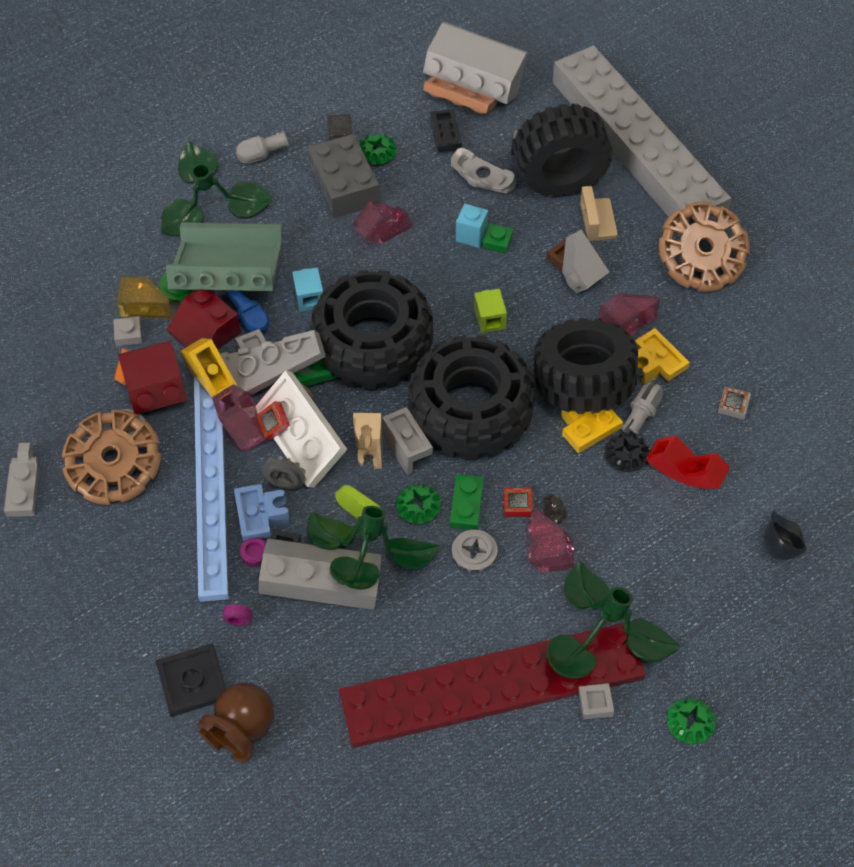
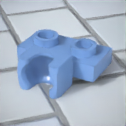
(260, 511)

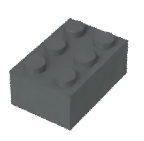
(343, 175)

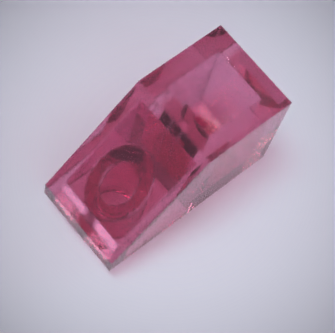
(381, 222)
(629, 311)
(238, 416)
(550, 544)

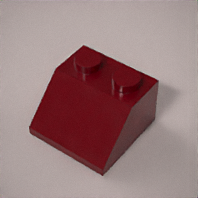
(204, 316)
(152, 377)

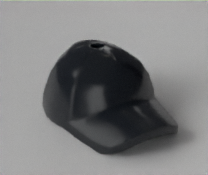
(783, 538)

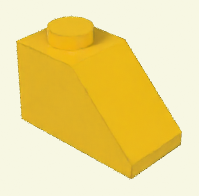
(207, 366)

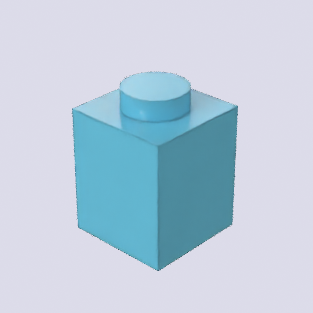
(471, 225)
(307, 288)

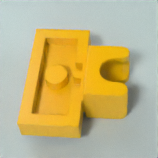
(659, 356)
(589, 428)

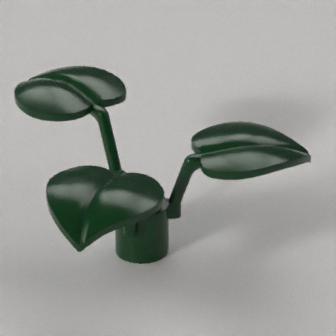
(198, 167)
(358, 574)
(587, 590)

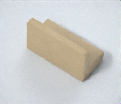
(597, 216)

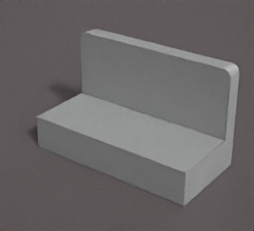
(405, 438)

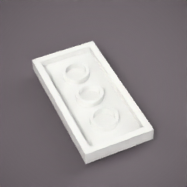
(309, 436)

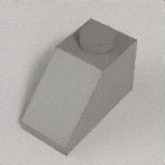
(581, 263)

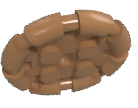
(693, 257)
(115, 472)

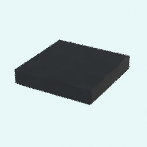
(191, 679)

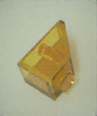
(142, 298)

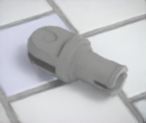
(258, 149)
(643, 407)

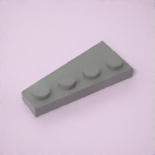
(263, 365)

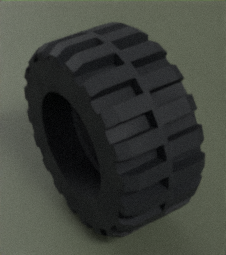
(557, 130)
(586, 365)

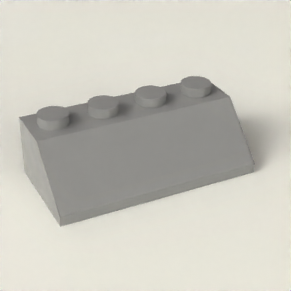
(475, 62)
(304, 574)

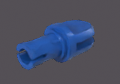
(249, 312)

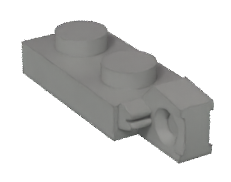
(22, 483)

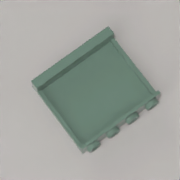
(226, 257)

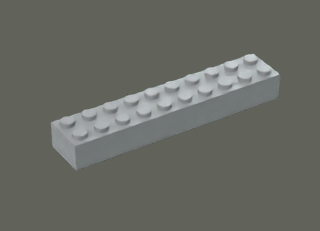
(637, 134)

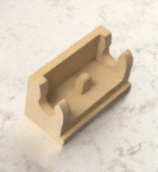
(369, 437)

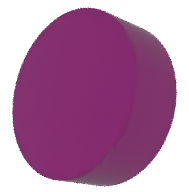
(252, 551)
(237, 615)

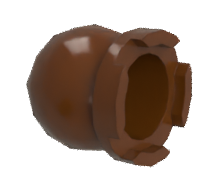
(240, 717)

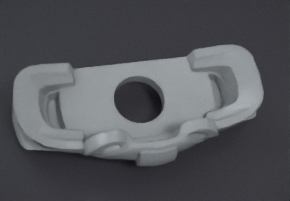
(468, 164)

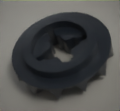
(619, 459)

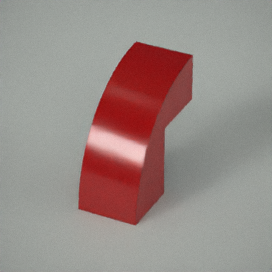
(678, 462)

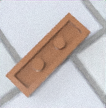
(459, 95)

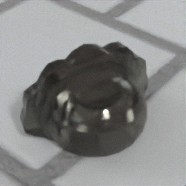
(554, 508)

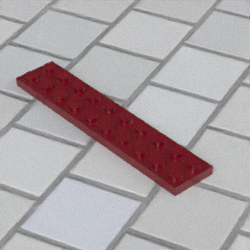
(479, 688)

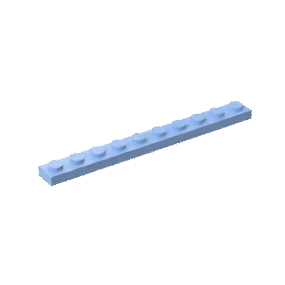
(210, 499)

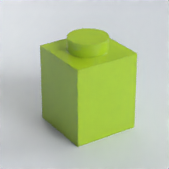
(490, 310)

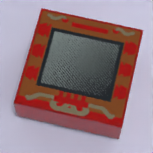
(273, 420)
(517, 502)

